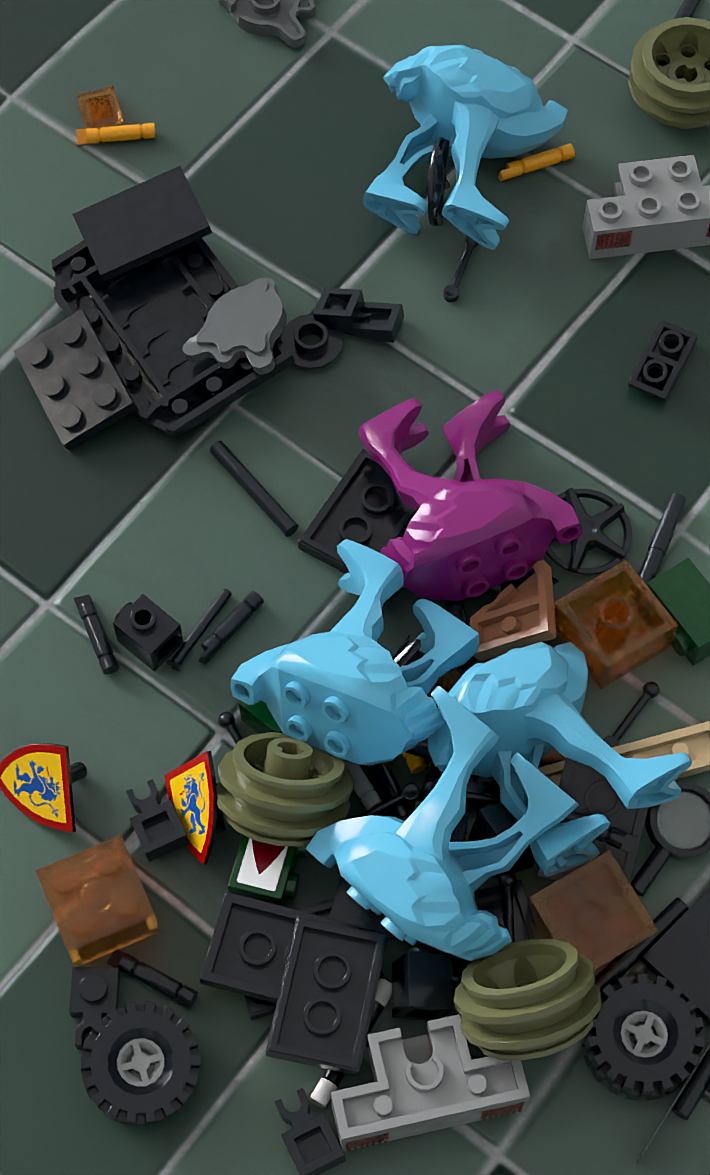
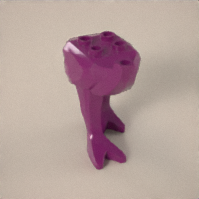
(466, 528)

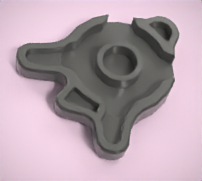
(272, 17)
(241, 326)

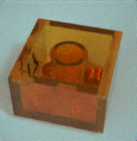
(614, 623)
(97, 901)
(594, 911)

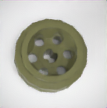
(681, 90)
(282, 789)
(528, 999)

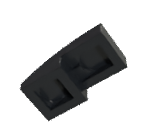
(349, 314)

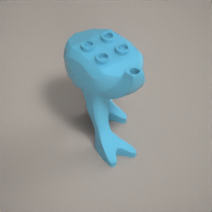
(484, 114)
(344, 687)
(535, 705)
(413, 867)

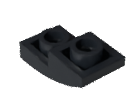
(663, 360)

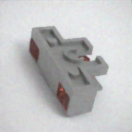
(652, 210)
(425, 1087)

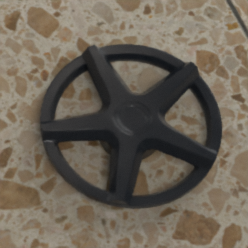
(437, 180)
(592, 532)

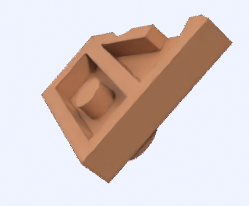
(517, 616)

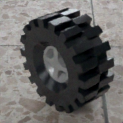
(654, 1017)
(153, 1037)

